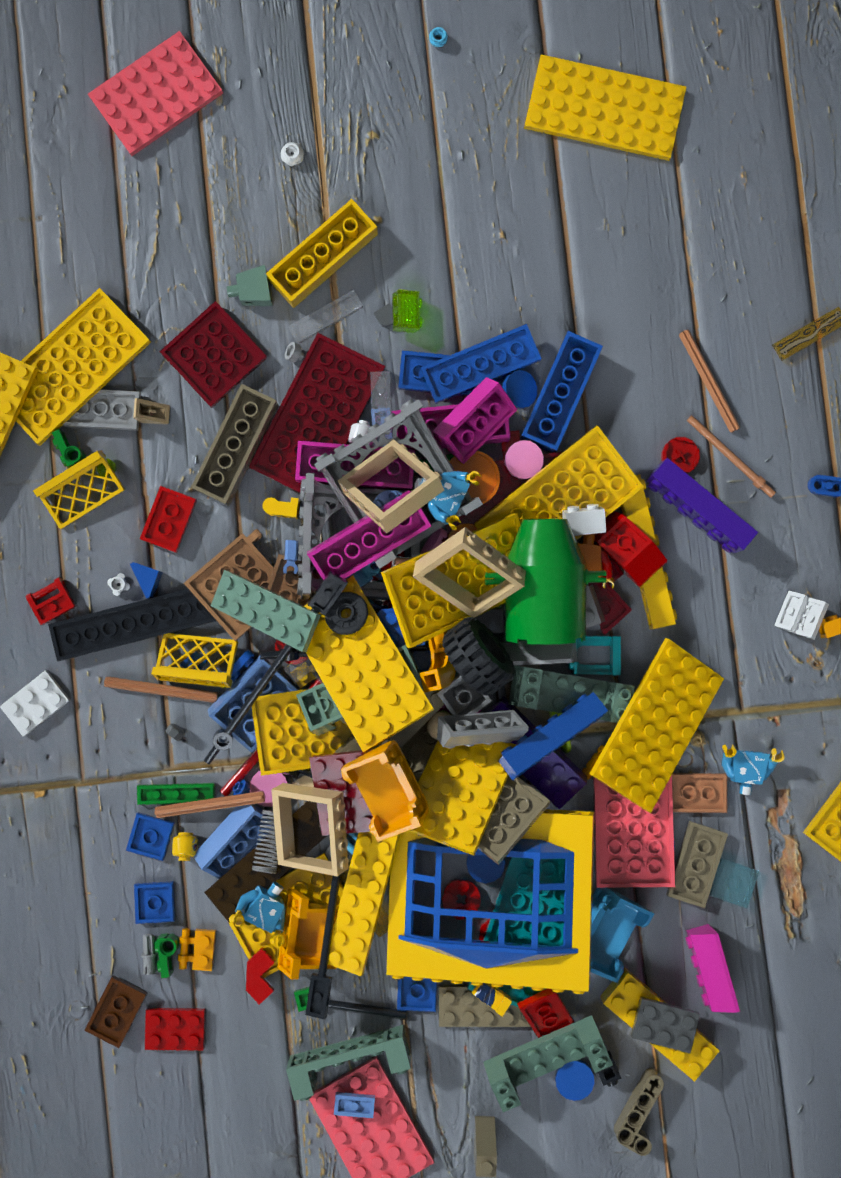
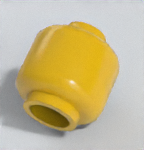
(184, 846)

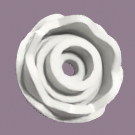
(296, 158)

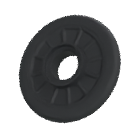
(357, 619)

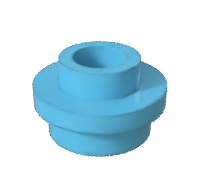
(438, 32)

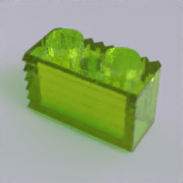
(406, 311)

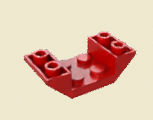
(630, 548)

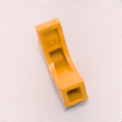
(441, 670)

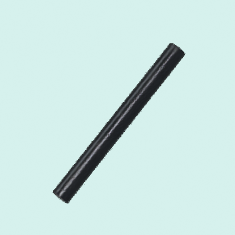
(367, 1009)

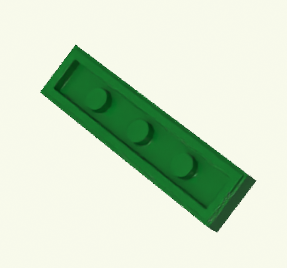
(174, 793)

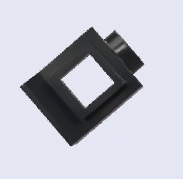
(611, 1078)

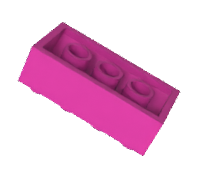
(475, 419)
(712, 969)

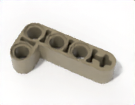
(643, 1108)

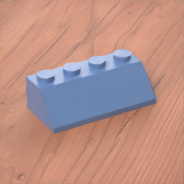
(231, 840)

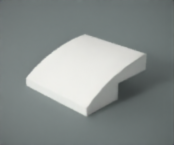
(801, 615)

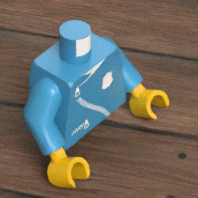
(446, 504)
(749, 766)
(263, 909)

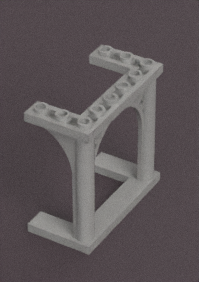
(412, 419)
(318, 494)

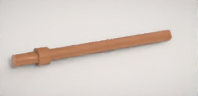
(758, 481)

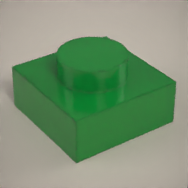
(301, 997)

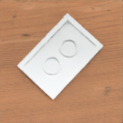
(35, 703)

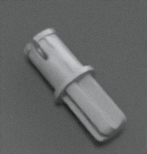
(148, 954)

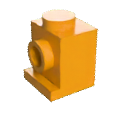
(830, 626)

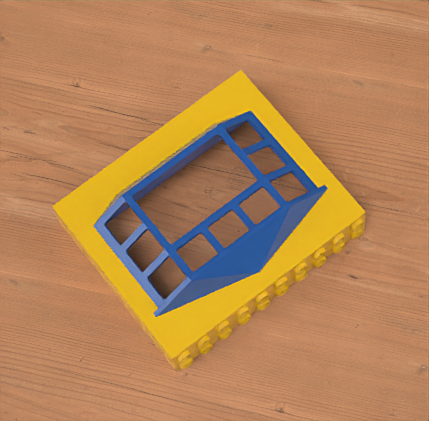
(500, 963)

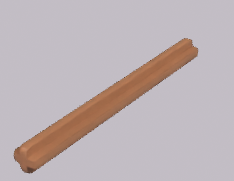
(709, 380)
(160, 689)
(210, 804)

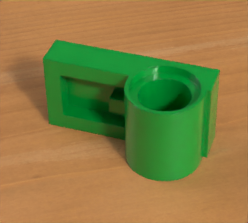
(61, 442)
(164, 963)

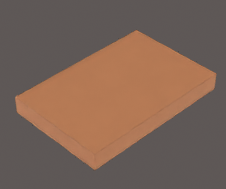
(699, 792)

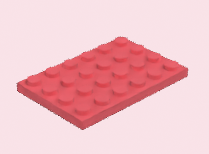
(155, 93)
(631, 843)
(377, 1145)

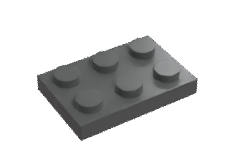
(665, 1025)

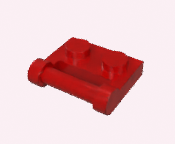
(53, 606)

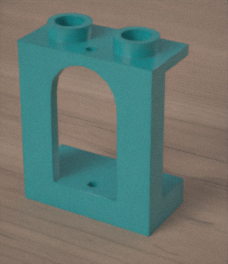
(615, 656)

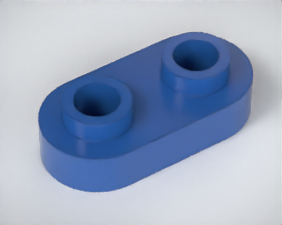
(825, 485)
(244, 661)

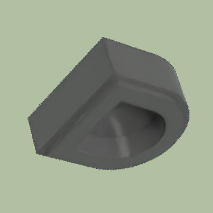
(385, 316)

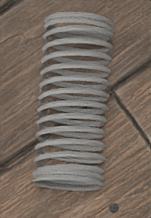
(272, 869)

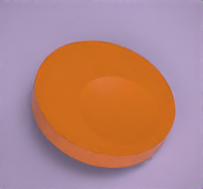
(489, 474)

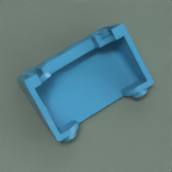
(612, 926)

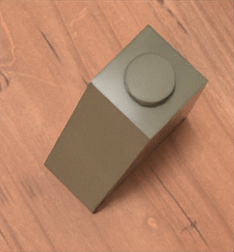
(485, 1146)

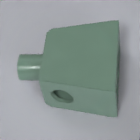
(252, 287)

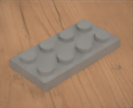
(107, 411)

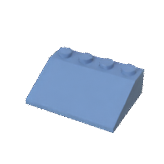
(231, 701)

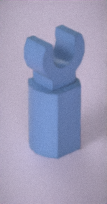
(291, 555)

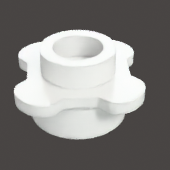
(123, 584)

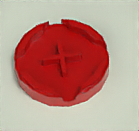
(682, 452)

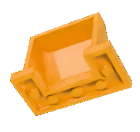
(302, 934)

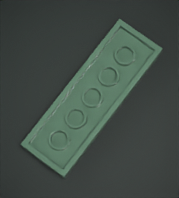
(265, 611)

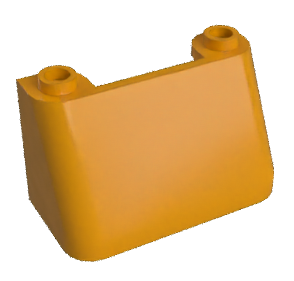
(388, 790)

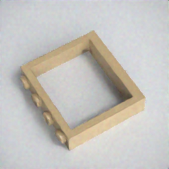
(406, 506)
(427, 574)
(285, 835)

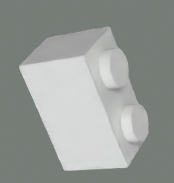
(586, 520)

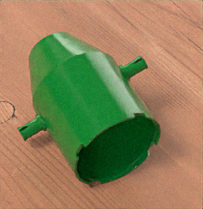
(554, 591)

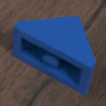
(147, 578)

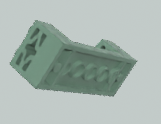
(555, 691)
(322, 711)
(544, 1056)
(303, 1065)

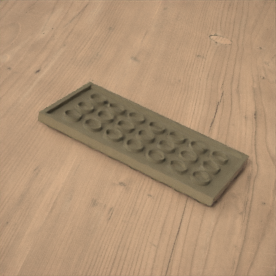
(513, 814)

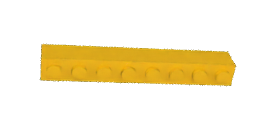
(654, 591)

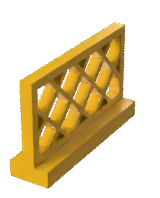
(75, 473)
(191, 675)

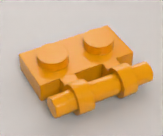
(203, 949)

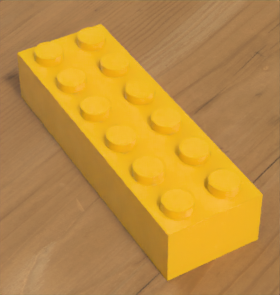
(322, 253)
(624, 999)

